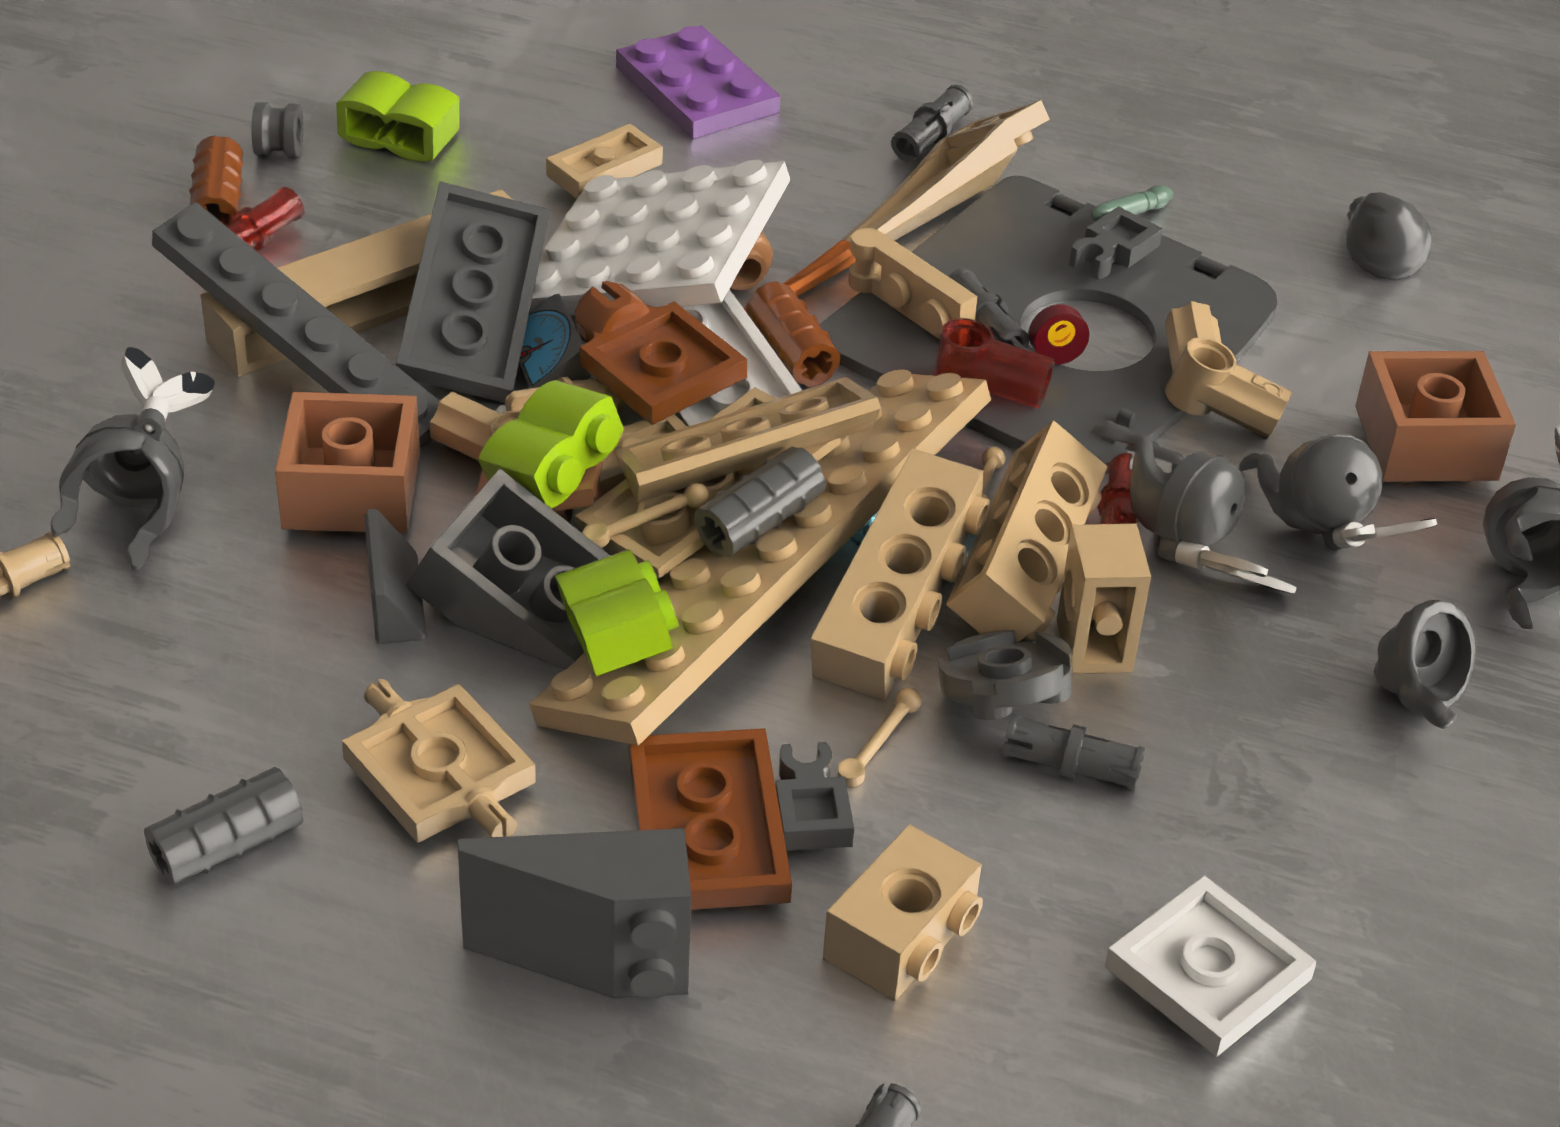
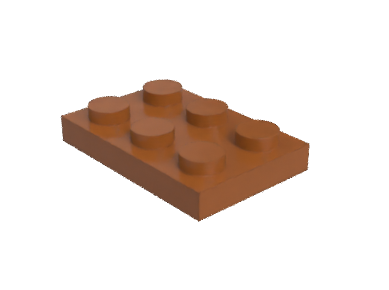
(726, 802)

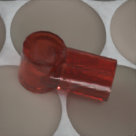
(1010, 371)

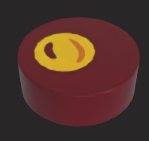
(1059, 333)

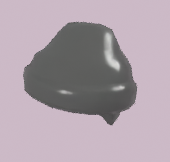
(1387, 236)
(1428, 660)

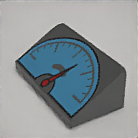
(551, 345)

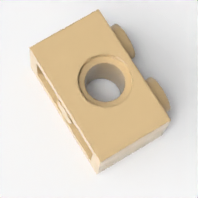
(1103, 597)
(903, 912)

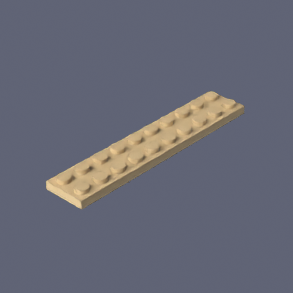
(729, 598)

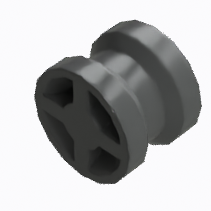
(277, 129)

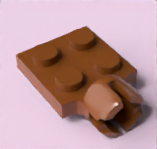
(652, 355)

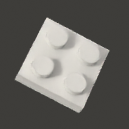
(1210, 965)

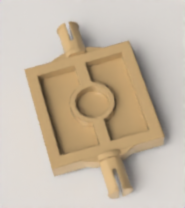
(438, 761)

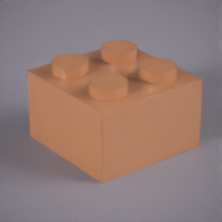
(1434, 416)
(347, 458)

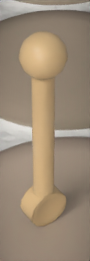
(992, 459)
(600, 534)
(907, 701)

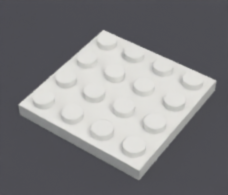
(661, 234)

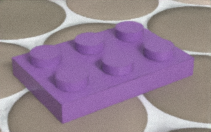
(697, 81)

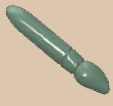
(1136, 203)

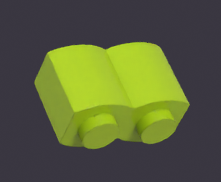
(396, 115)
(554, 440)
(617, 611)

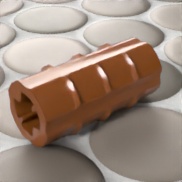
(217, 177)
(793, 334)

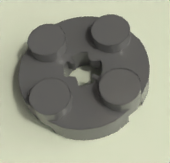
(1001, 674)

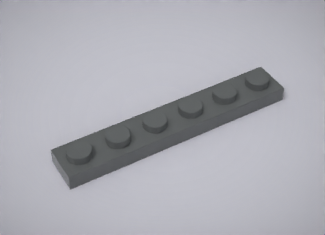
(283, 311)

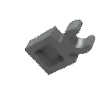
(1117, 239)
(812, 803)

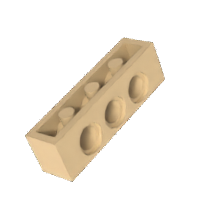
(1026, 535)
(899, 575)

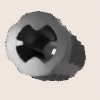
(759, 501)
(223, 826)

